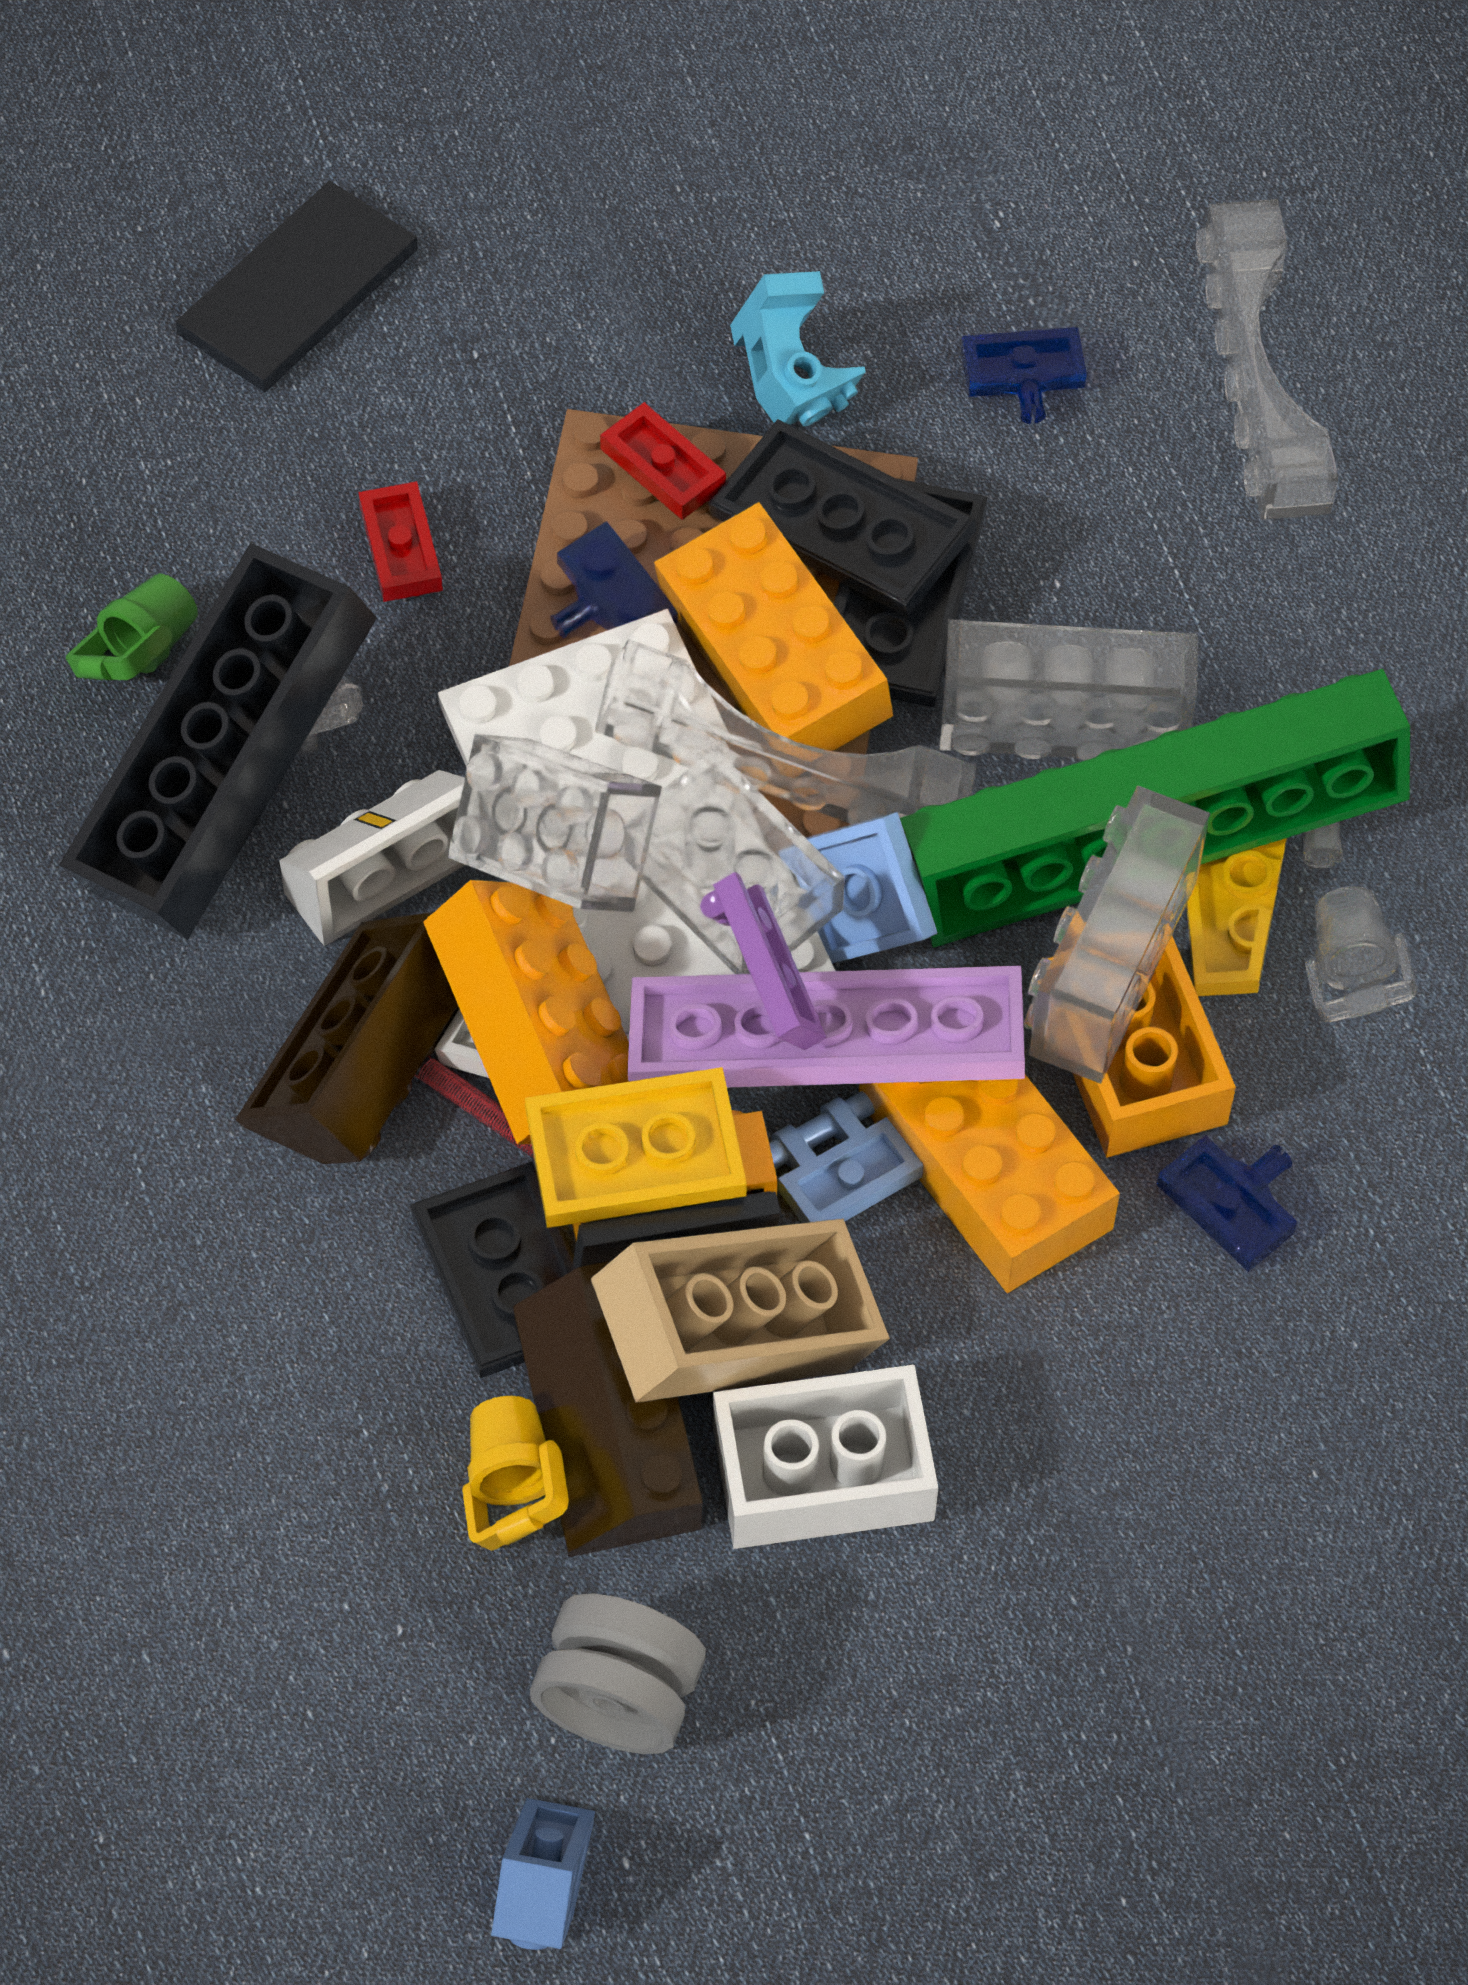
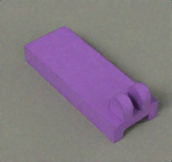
(766, 958)

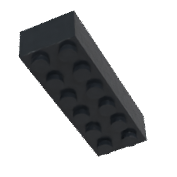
(219, 740)

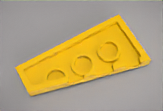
(1233, 919)

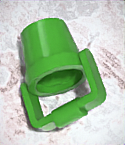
(136, 630)

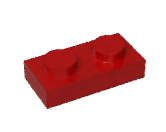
(662, 460)
(400, 541)

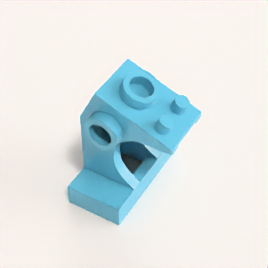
(771, 334)

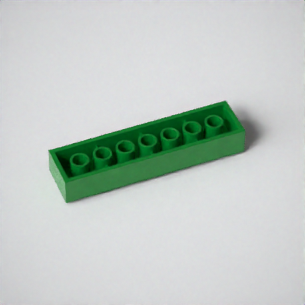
(1254, 771)

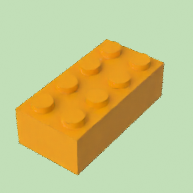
(773, 633)
(528, 994)
(1001, 1170)

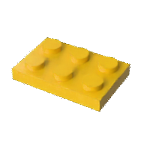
(635, 1147)

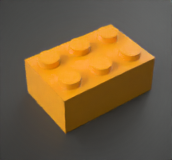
(1166, 1071)

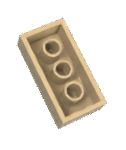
(738, 1309)

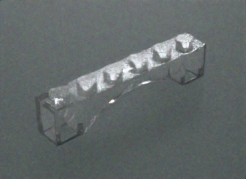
(1286, 449)
(671, 711)

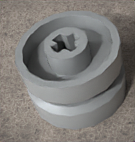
(618, 1673)

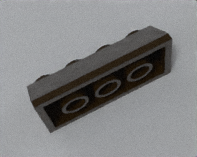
(355, 1045)
(621, 1457)

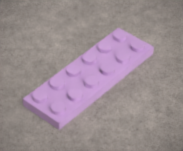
(875, 1025)

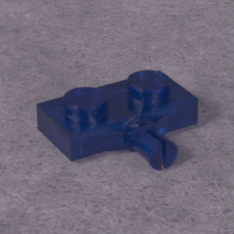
(1024, 365)
(608, 584)
(1231, 1199)

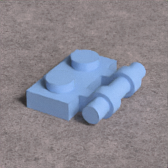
(851, 1174)

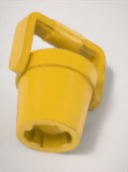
(511, 1467)

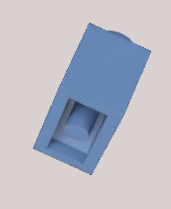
(542, 1874)

